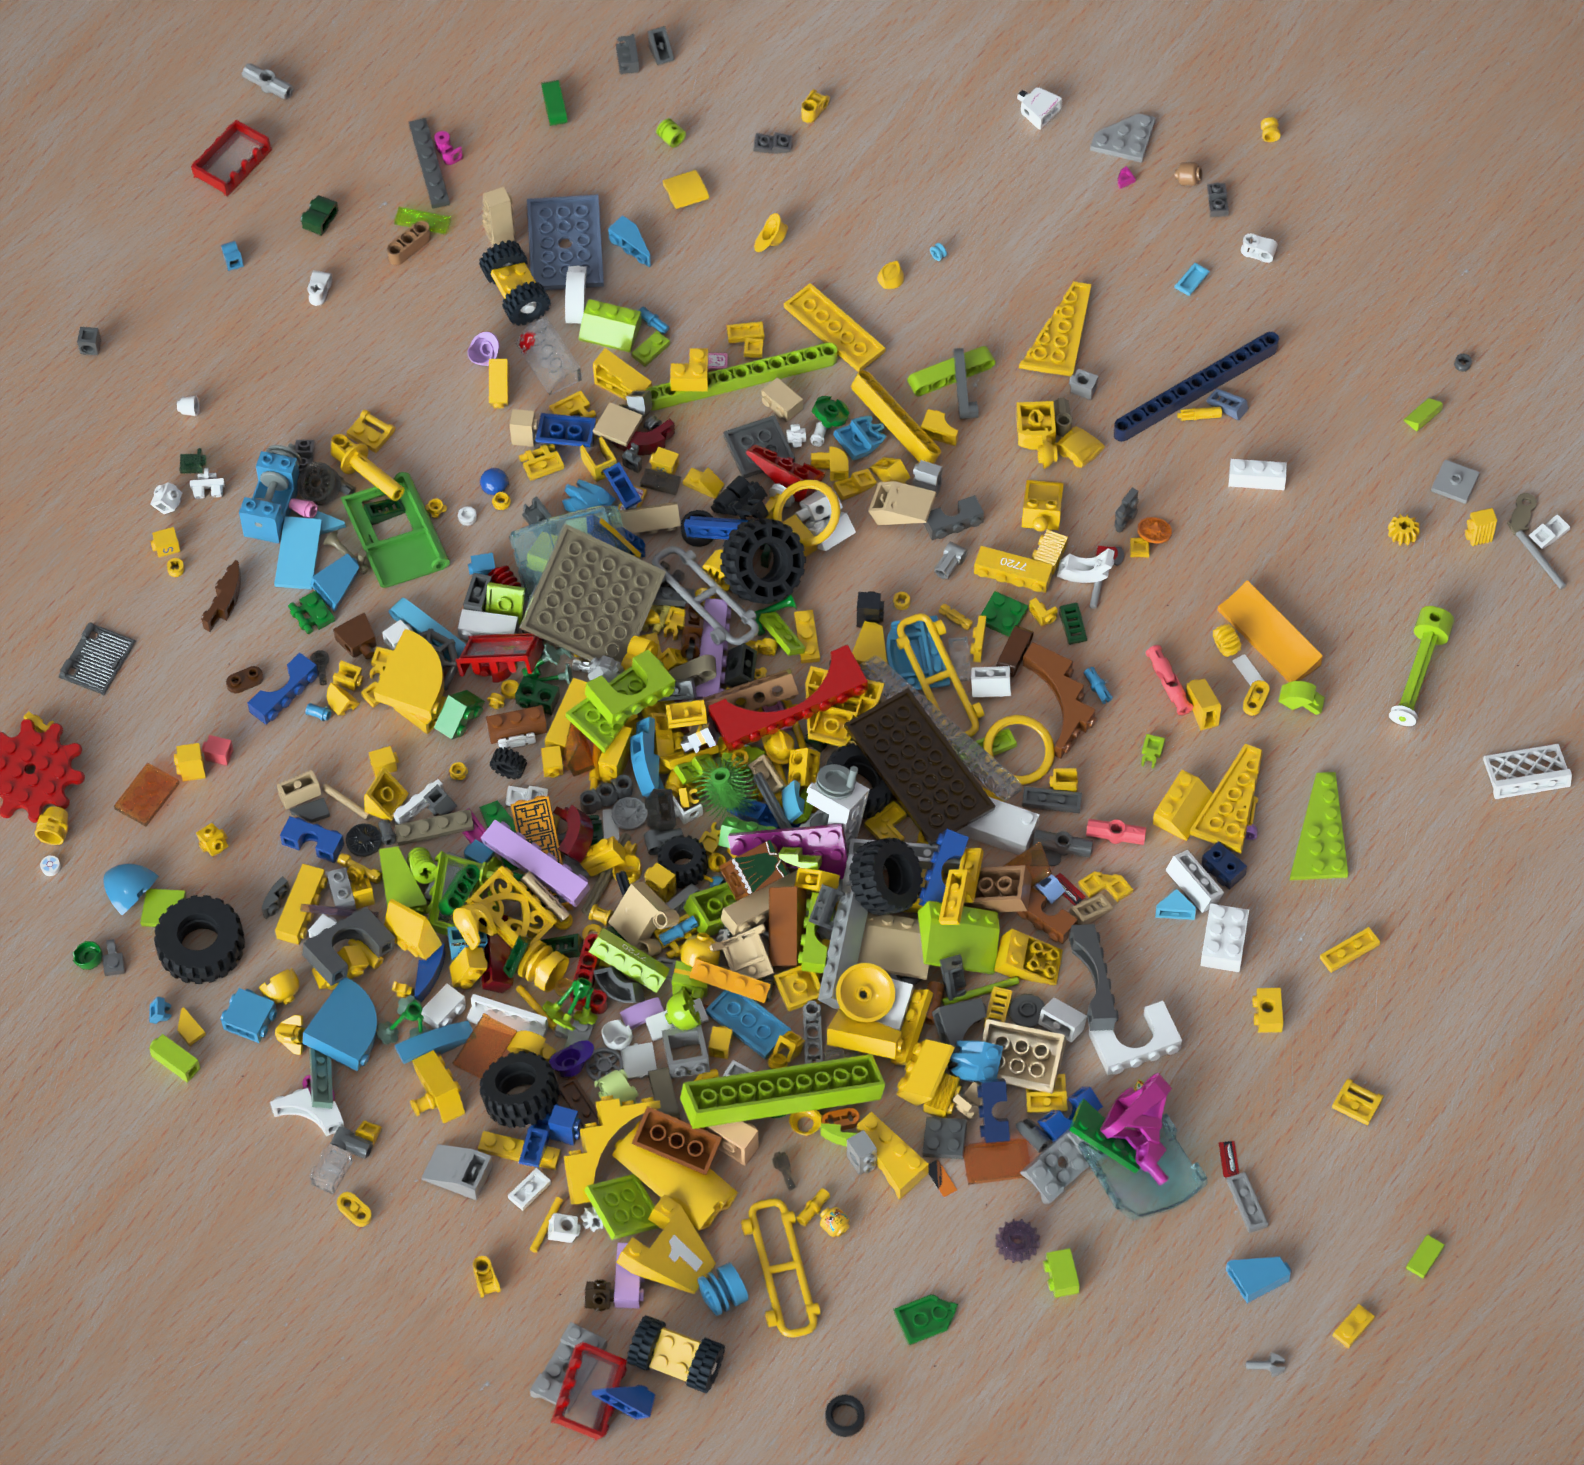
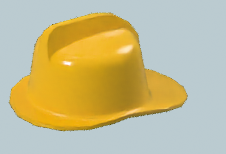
(772, 233)
(778, 746)

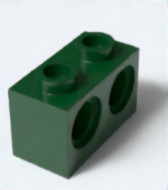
(539, 692)

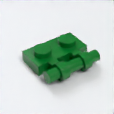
(315, 608)

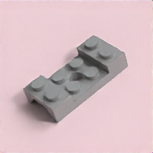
(1048, 1175)
(550, 1381)

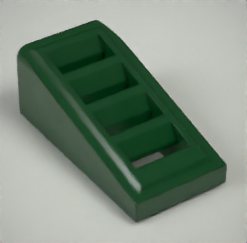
(384, 515)
(1069, 612)
(569, 940)

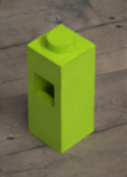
(174, 1058)

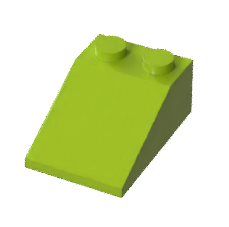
(708, 907)

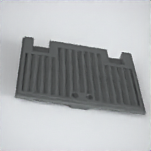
(97, 658)

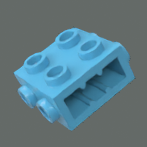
(249, 1015)

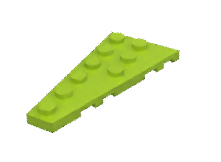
(591, 721)
(1321, 841)

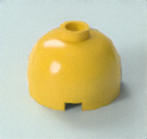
(699, 947)
(281, 987)

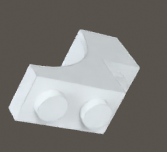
(301, 1104)

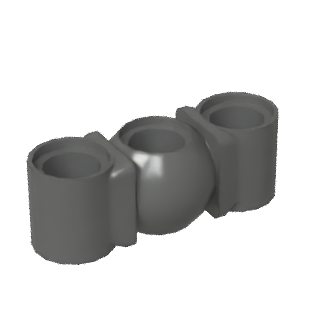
(599, 800)

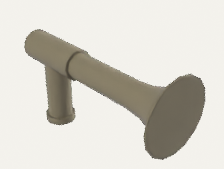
(333, 540)

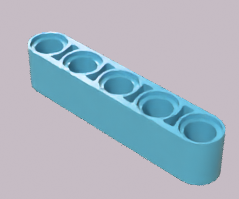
(421, 622)

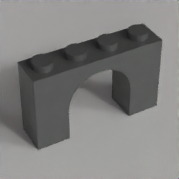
(360, 926)

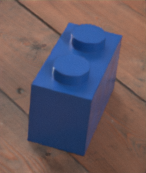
(564, 1125)

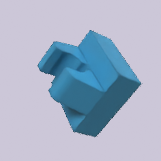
(157, 1010)

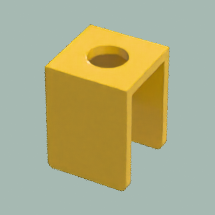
(595, 470)

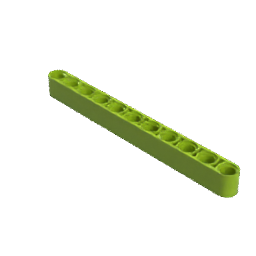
(729, 378)

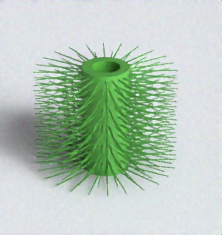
(726, 787)

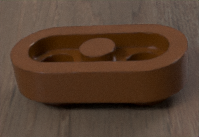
(245, 680)

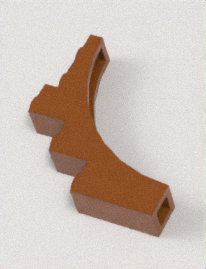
(1057, 674)

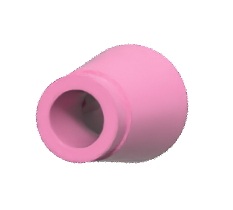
(305, 508)

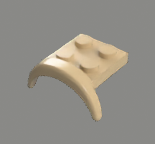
(747, 953)

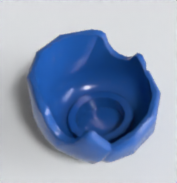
(494, 481)

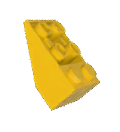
(1028, 958)

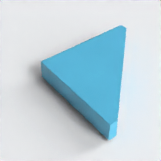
(329, 523)

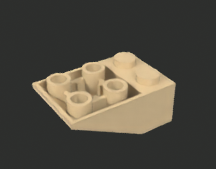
(901, 504)

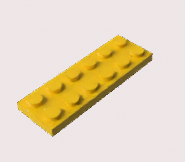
(834, 327)

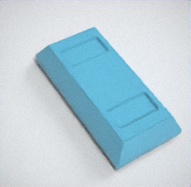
(1191, 279)

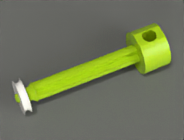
(1433, 629)

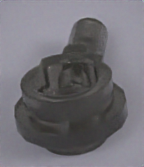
(321, 659)
(781, 1162)

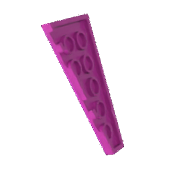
(814, 840)

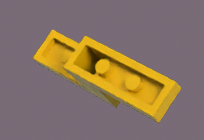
(961, 886)

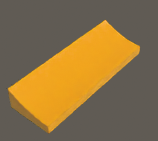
(1271, 633)

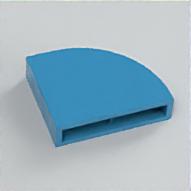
(344, 1026)

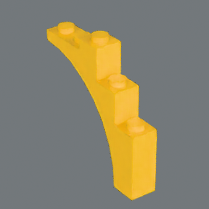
(611, 1116)

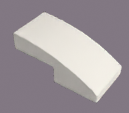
(1550, 532)
(517, 793)

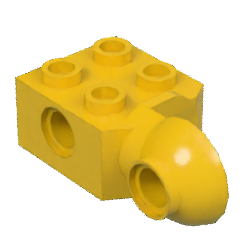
(1037, 429)

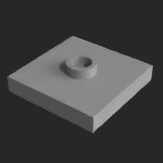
(1455, 481)

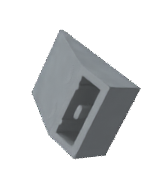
(458, 1170)

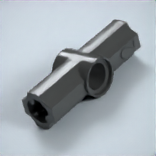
(1073, 845)

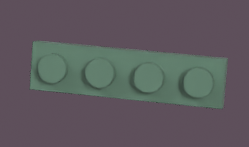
(321, 1080)

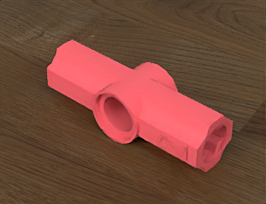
(1126, 833)

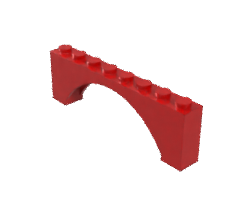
(742, 726)

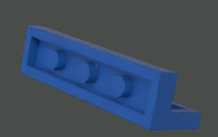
(710, 527)

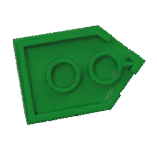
(925, 1318)

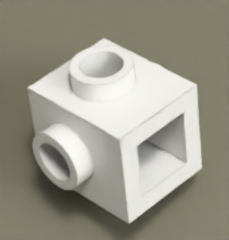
(166, 498)

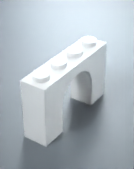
(1117, 1057)

